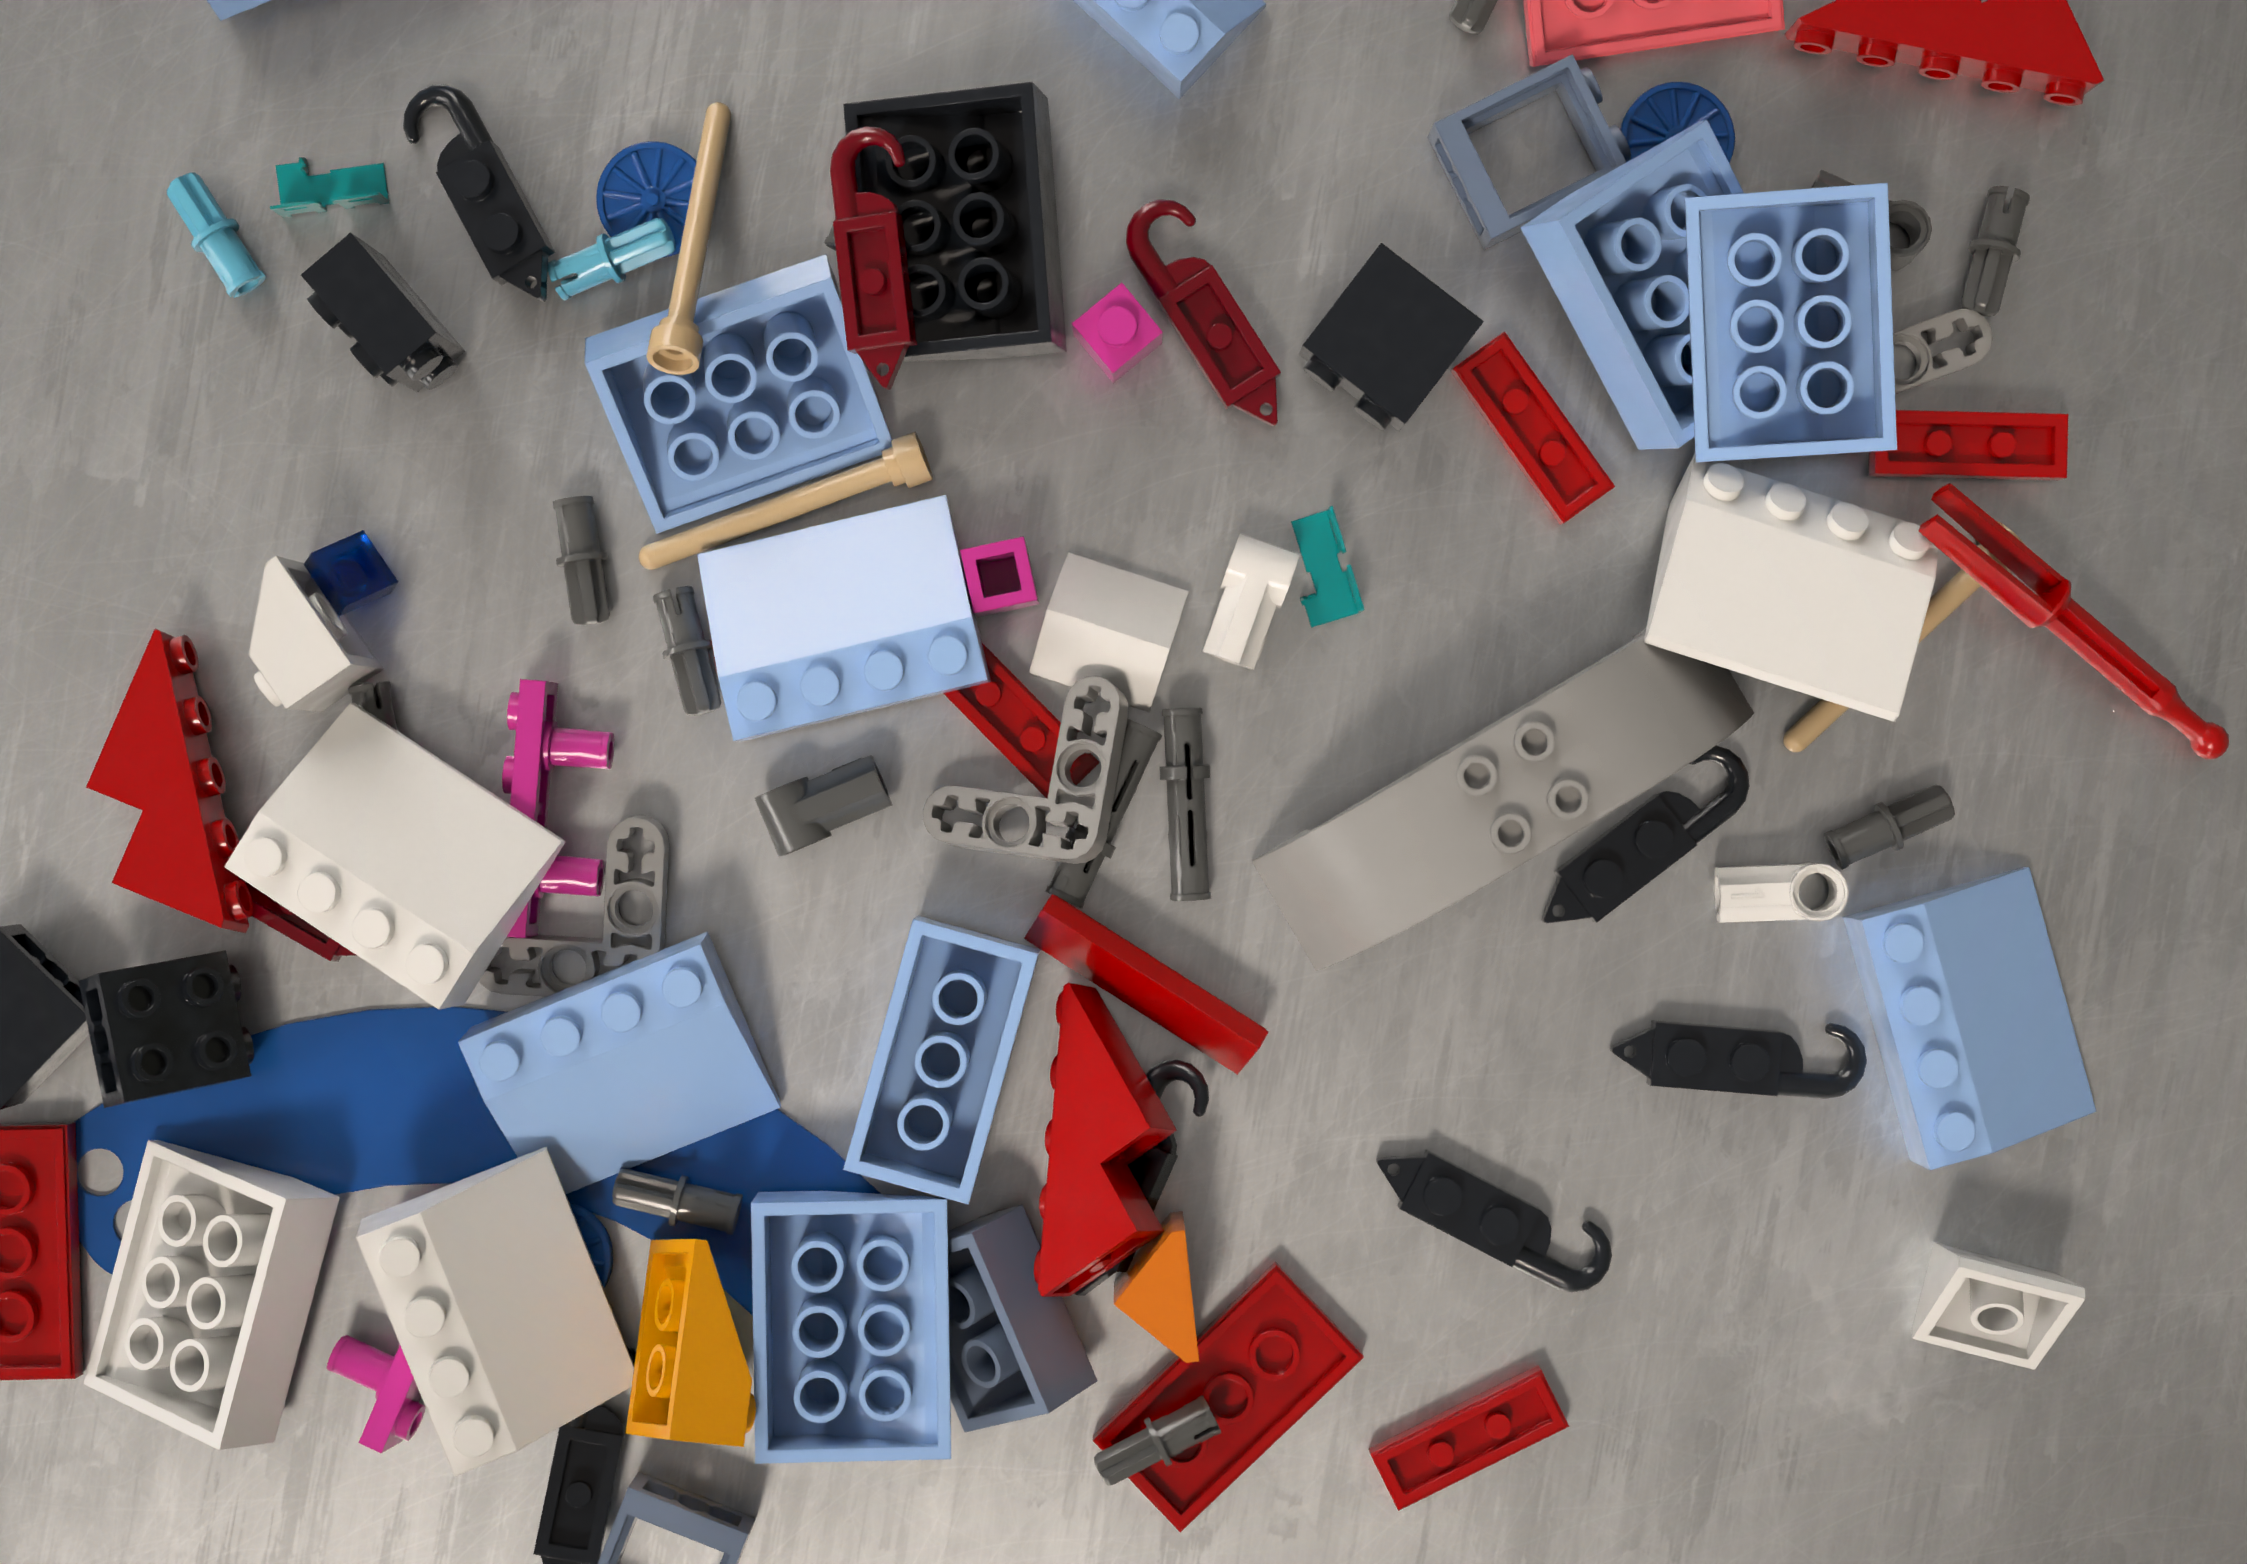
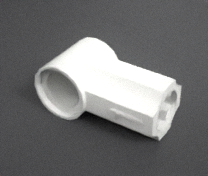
(1253, 589)
(1773, 893)

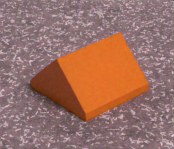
(1159, 1290)

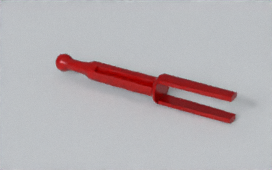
(2060, 613)

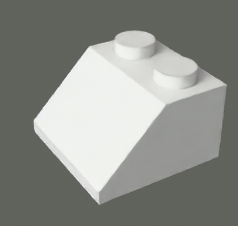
(302, 645)

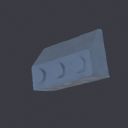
(1007, 1343)

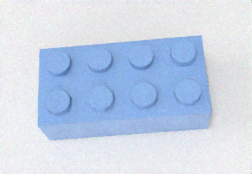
(941, 1059)

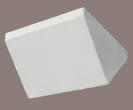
(1108, 628)
(1993, 1306)

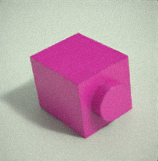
(1117, 332)
(999, 577)

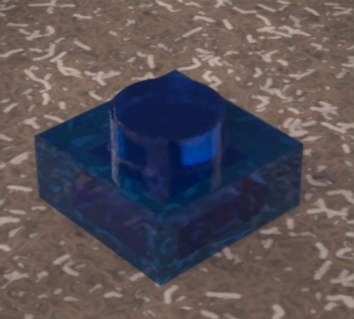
(350, 573)

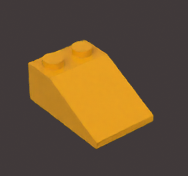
(688, 1357)

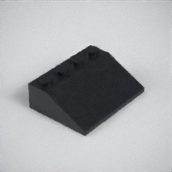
(973, 218)

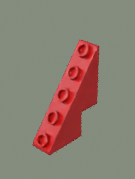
(1995, 41)
(164, 766)
(1098, 1126)

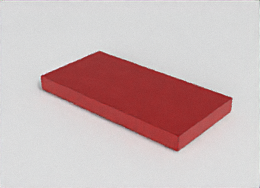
(39, 1253)
(1259, 1374)

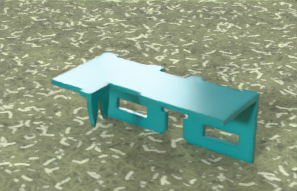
(342, 186)
(1319, 553)

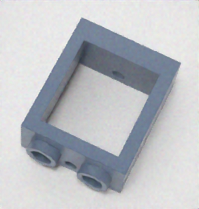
(1467, 174)
(681, 1514)

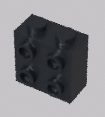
(383, 313)
(1388, 339)
(38, 1014)
(166, 1028)

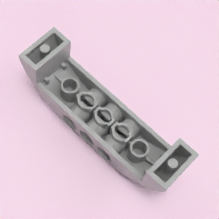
(1499, 798)

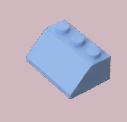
(1174, 36)

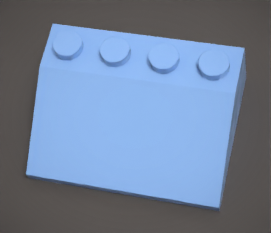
(1623, 277)
(1791, 322)
(758, 415)
(841, 619)
(1970, 1018)
(622, 1065)
(850, 1327)

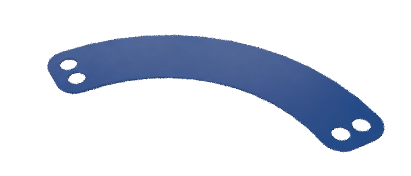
(395, 1104)

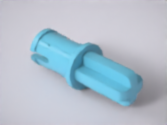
(215, 235)
(612, 257)

